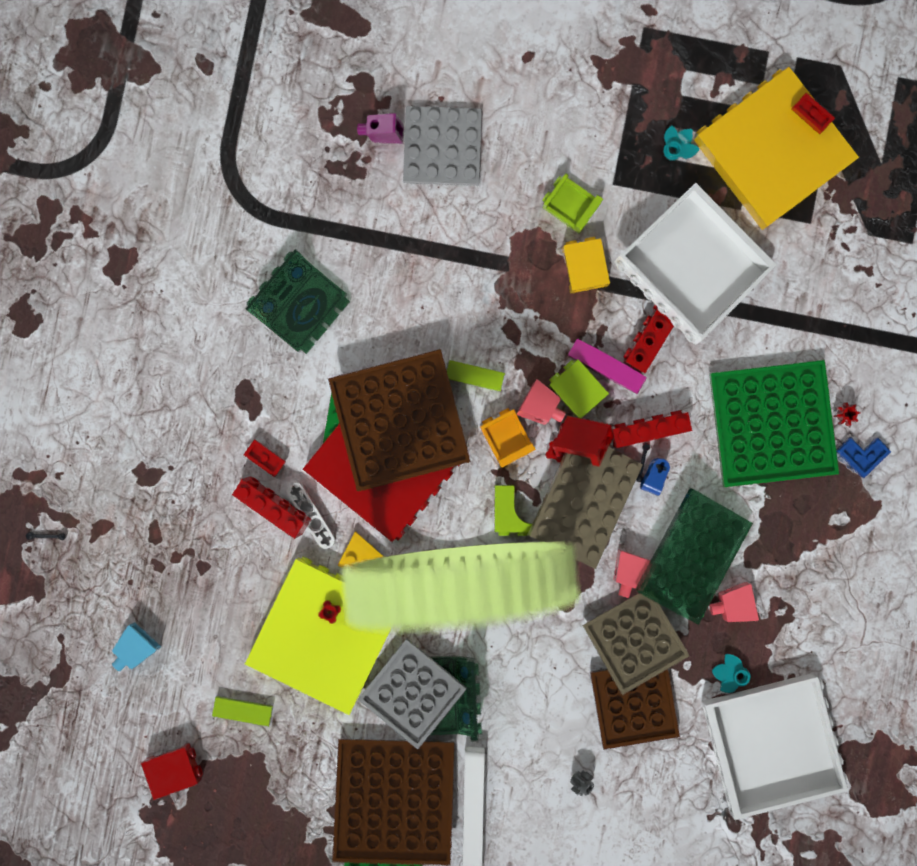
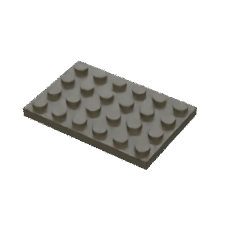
(585, 503)

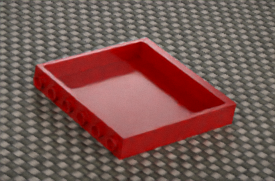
(383, 507)

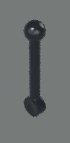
(645, 447)
(30, 535)

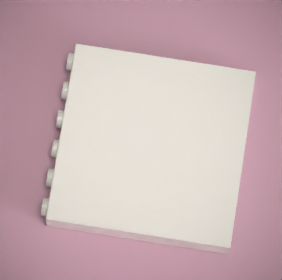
(695, 264)
(775, 746)

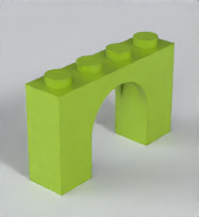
(504, 513)

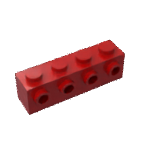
(648, 341)
(650, 430)
(271, 507)

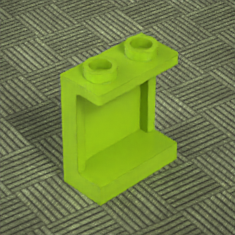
(571, 203)
(578, 388)

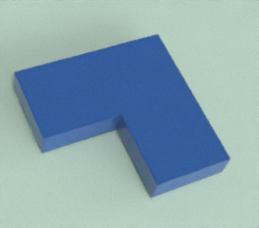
(863, 460)

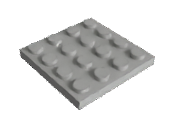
(442, 146)
(412, 693)

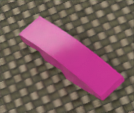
(607, 366)

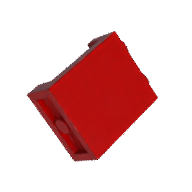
(583, 439)
(172, 771)

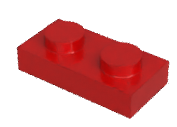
(812, 113)
(264, 458)

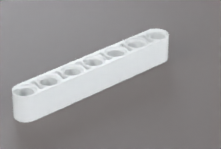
(473, 806)

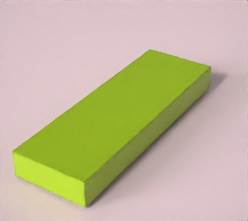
(475, 375)
(242, 711)

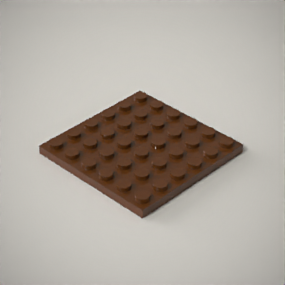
(399, 420)
(393, 802)

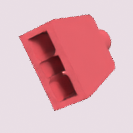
(541, 405)
(629, 571)
(736, 604)

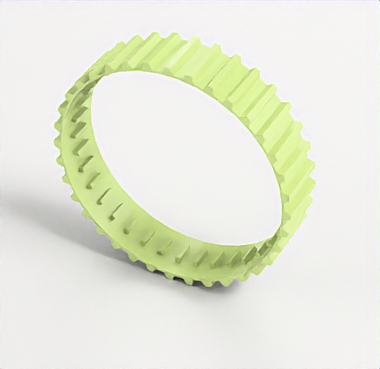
(460, 585)

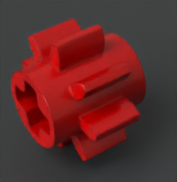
(852, 414)

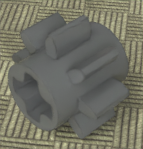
(582, 783)

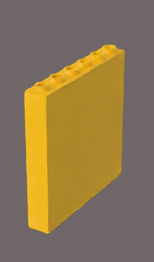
(770, 152)

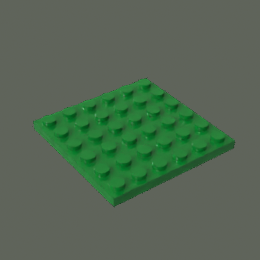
(774, 423)

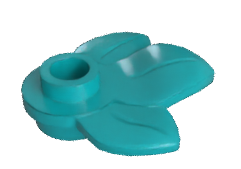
(680, 142)
(728, 674)

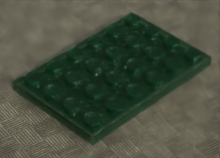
(693, 556)

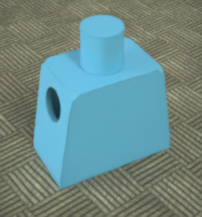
(133, 647)

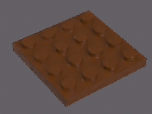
(636, 716)

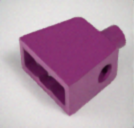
(383, 128)

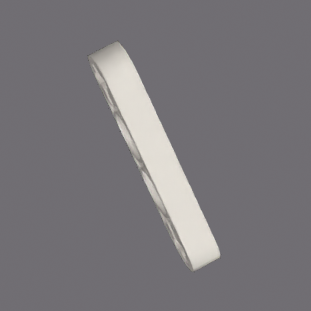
(314, 513)

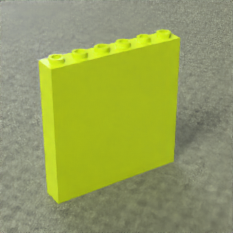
(310, 652)

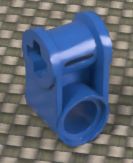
(655, 479)

